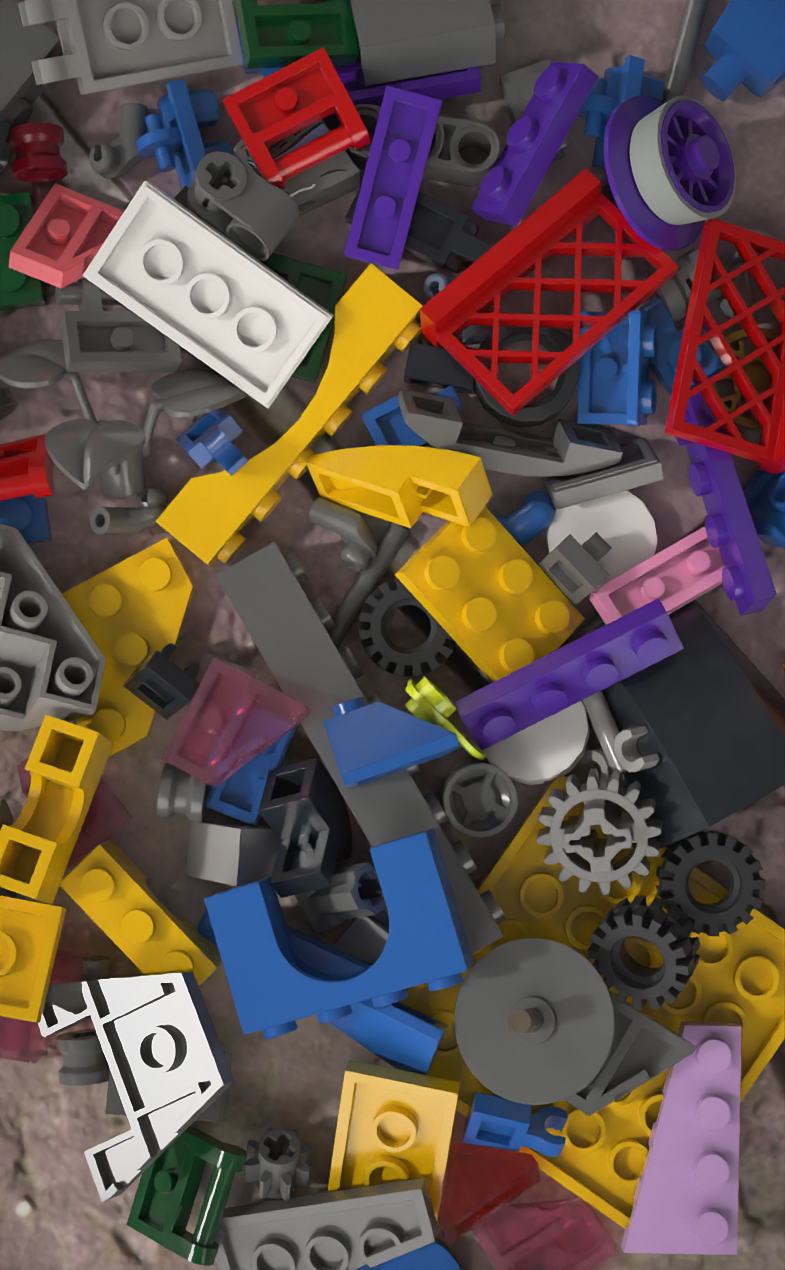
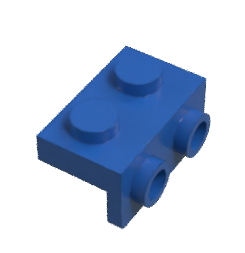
(616, 373)

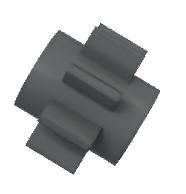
(278, 1164)

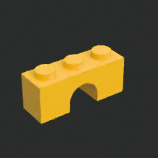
(64, 778)
(127, 911)

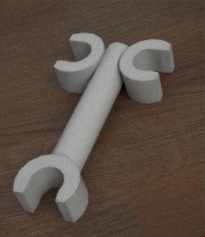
(617, 748)

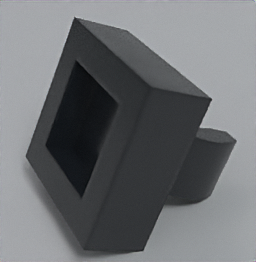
(163, 683)

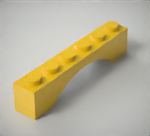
(218, 507)

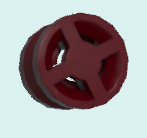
(37, 152)

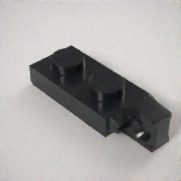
(439, 234)

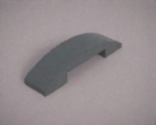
(570, 451)

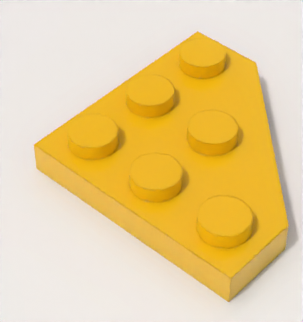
(129, 617)

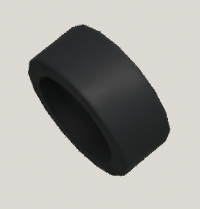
(535, 414)

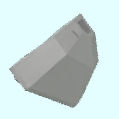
(44, 649)

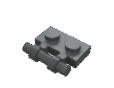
(110, 339)

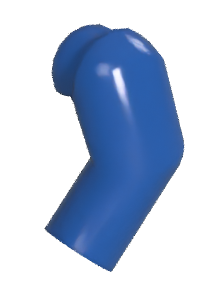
(530, 518)

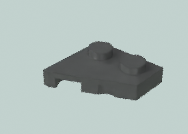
(638, 1054)

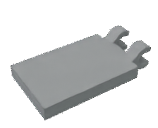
(134, 40)

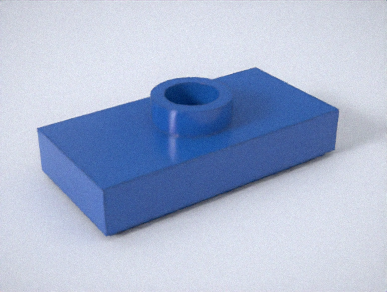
(242, 791)

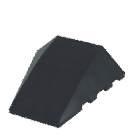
(708, 722)

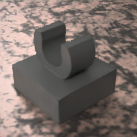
(576, 566)

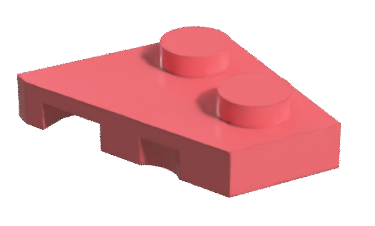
(63, 236)

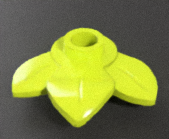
(435, 707)

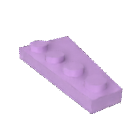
(692, 1164)

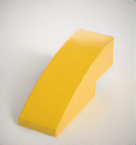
(403, 482)

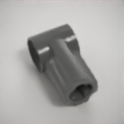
(352, 894)

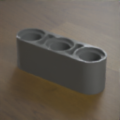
(443, 160)

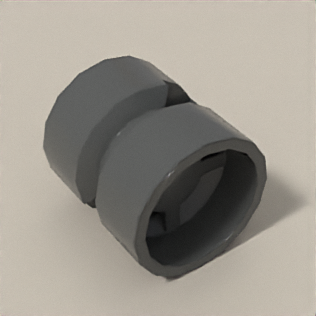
(478, 798)

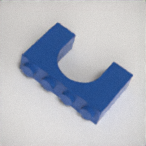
(278, 985)

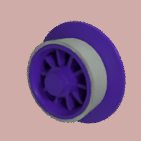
(667, 168)

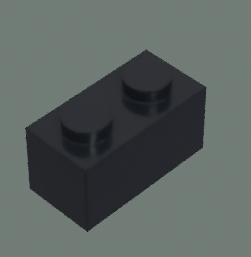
(436, 368)

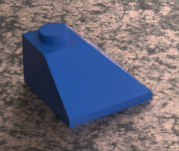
(382, 741)

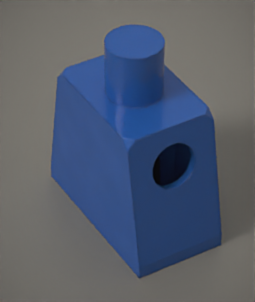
(747, 48)

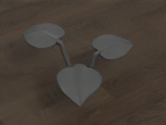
(115, 447)

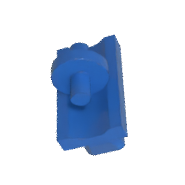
(607, 93)
(175, 131)

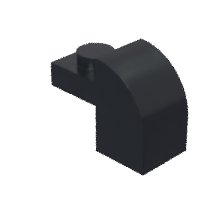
(311, 823)

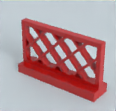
(506, 269)
(771, 418)

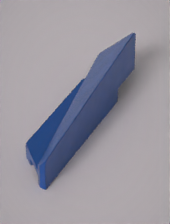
(392, 1032)

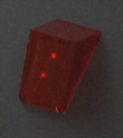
(480, 1184)

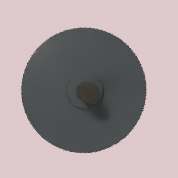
(534, 1021)

